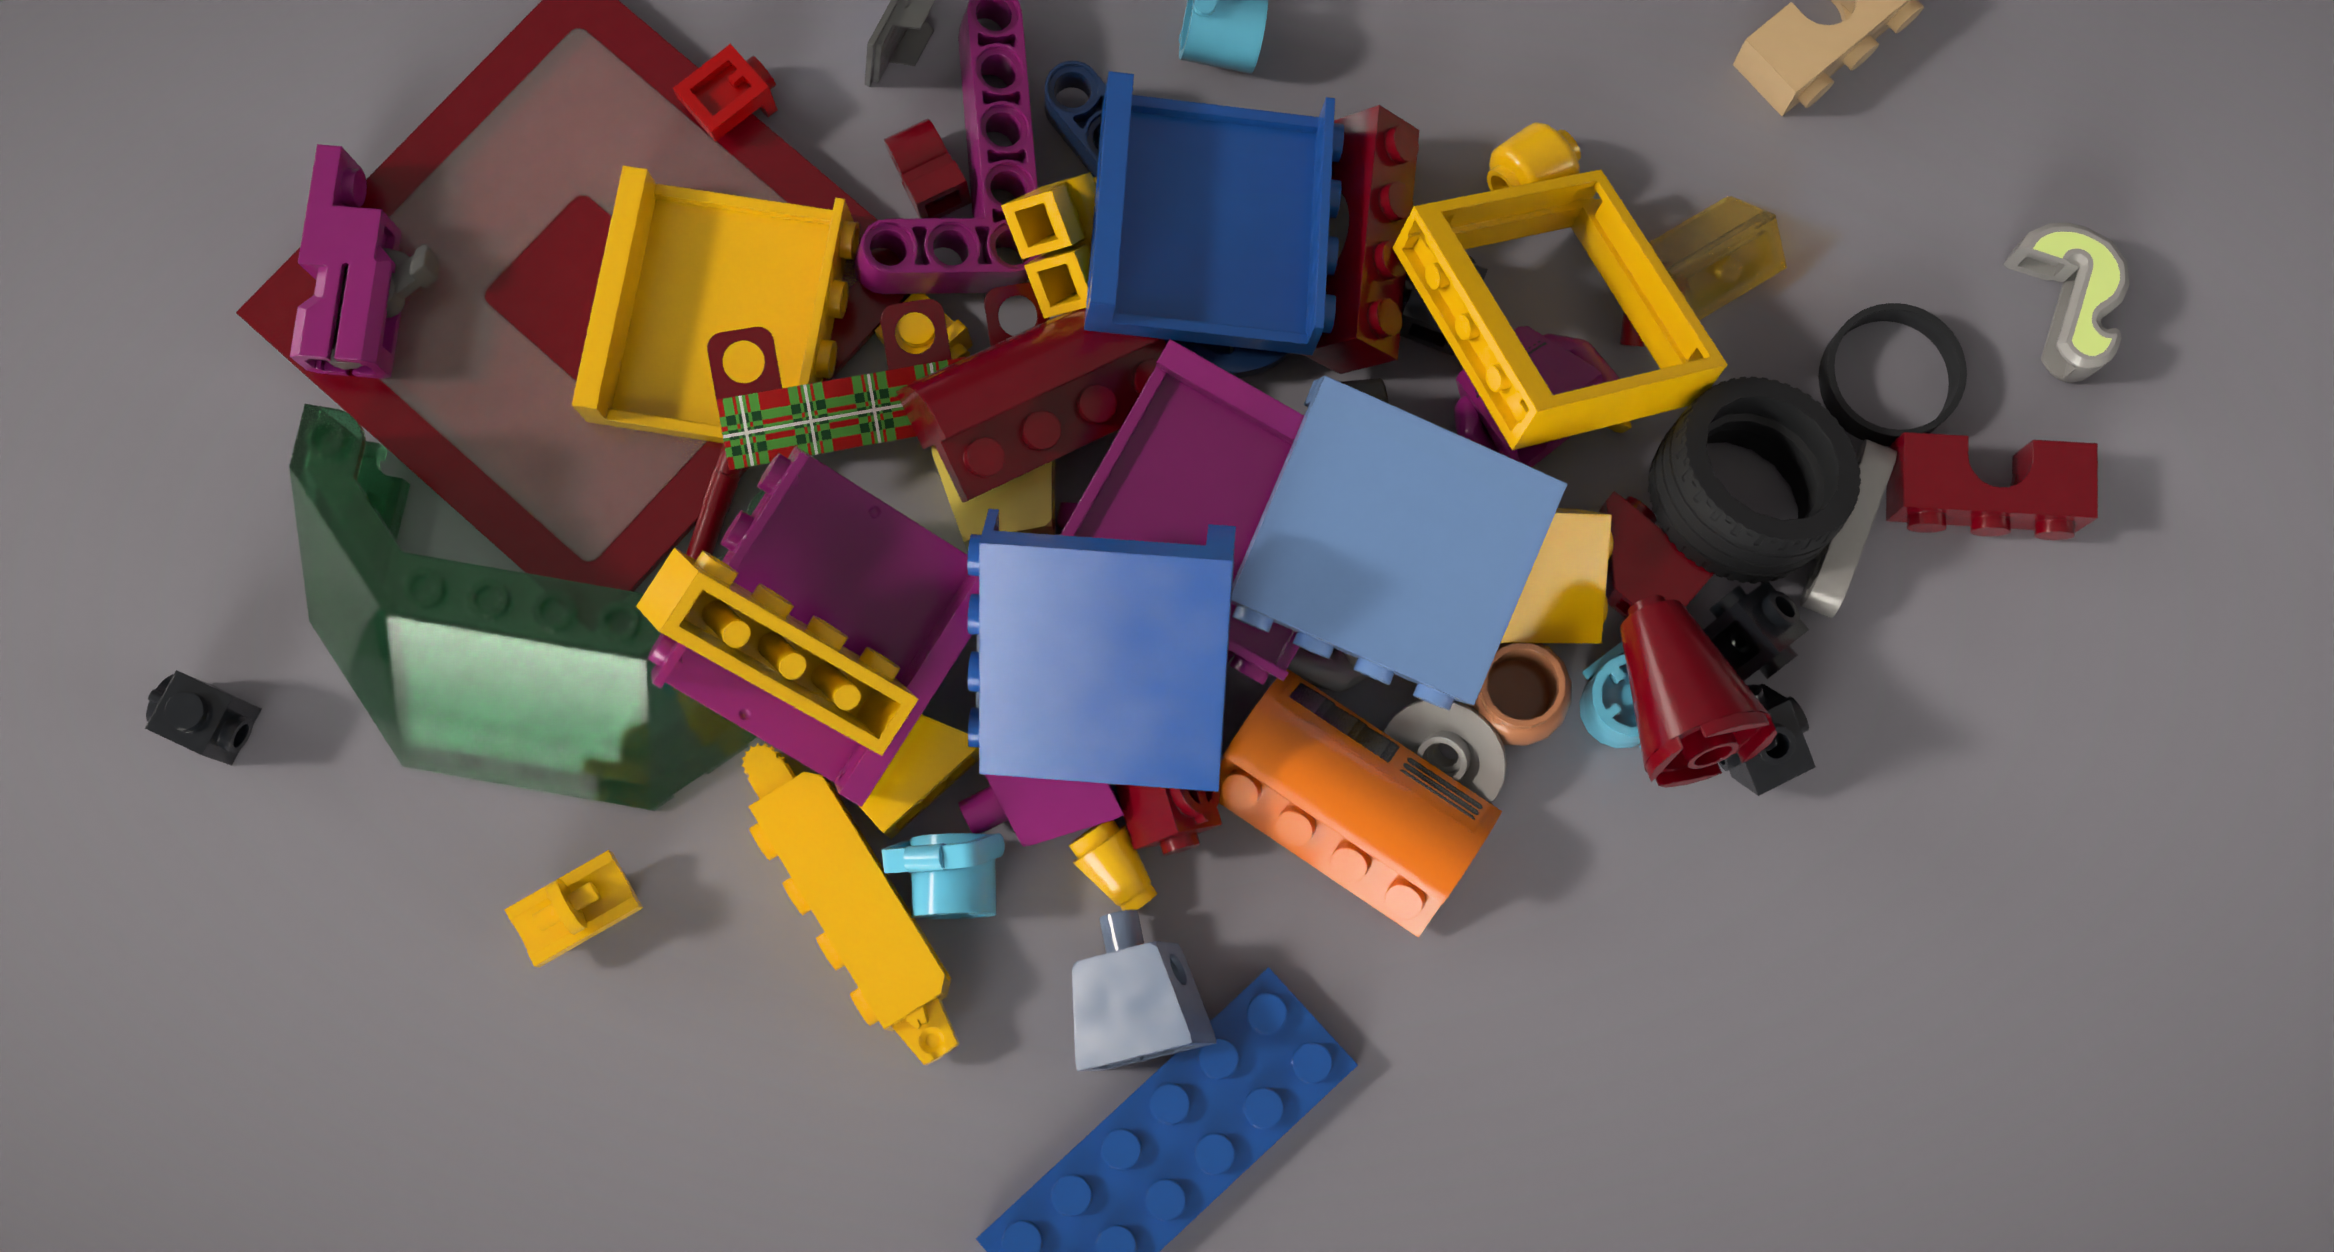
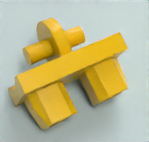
(573, 908)

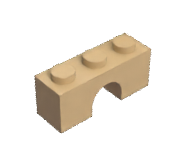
(1794, 57)

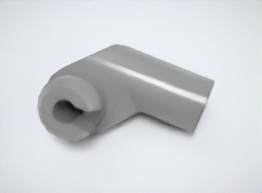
(1331, 674)

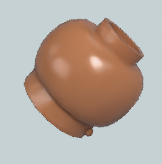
(1525, 693)

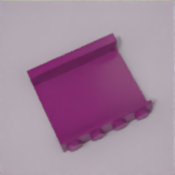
(860, 570)

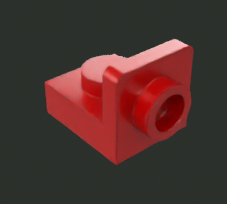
(726, 91)

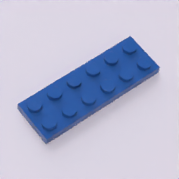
(1182, 1133)

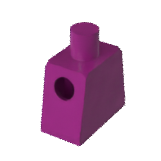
(1040, 807)

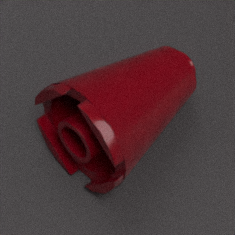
(1687, 696)

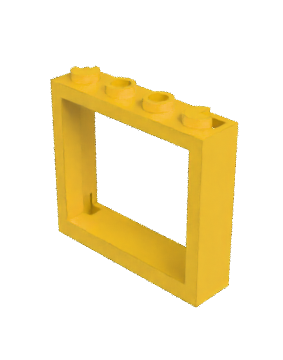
(1489, 349)

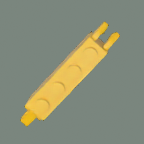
(853, 901)

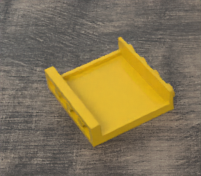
(700, 266)

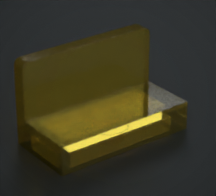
(1721, 253)

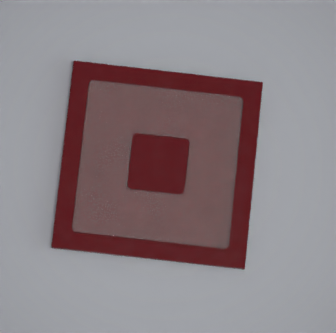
(518, 205)

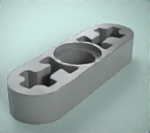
(1839, 558)

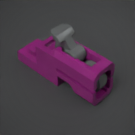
(357, 275)

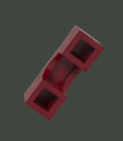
(2049, 489)

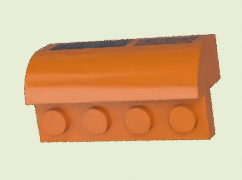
(1353, 802)

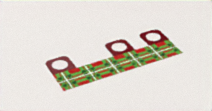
(840, 413)

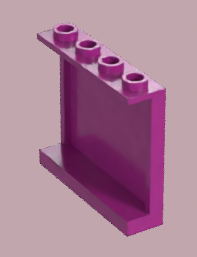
(1192, 457)

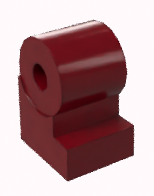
(928, 171)

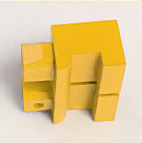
(1059, 224)

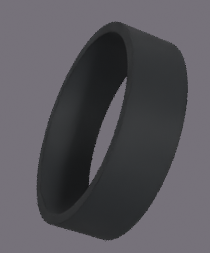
(1921, 321)

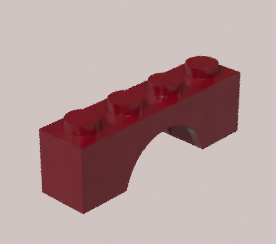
(1369, 279)

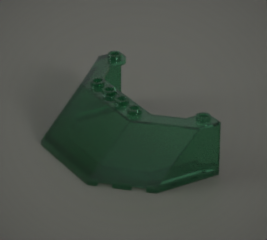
(486, 663)

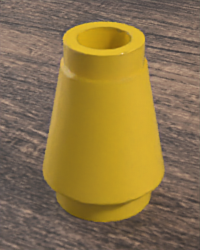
(1113, 865)

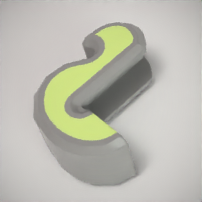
(2092, 287)

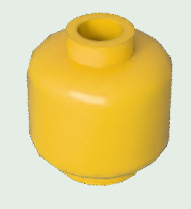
(1533, 156)

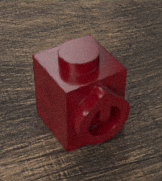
(1168, 816)

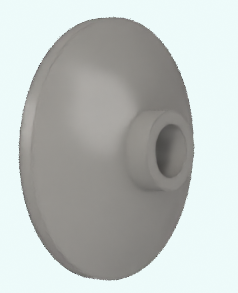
(1480, 750)

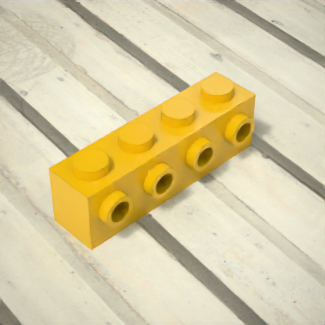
(775, 651)

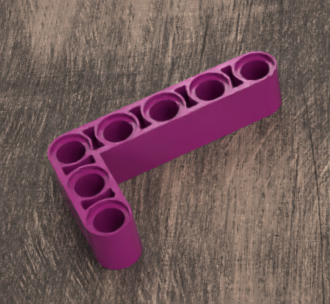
(990, 168)

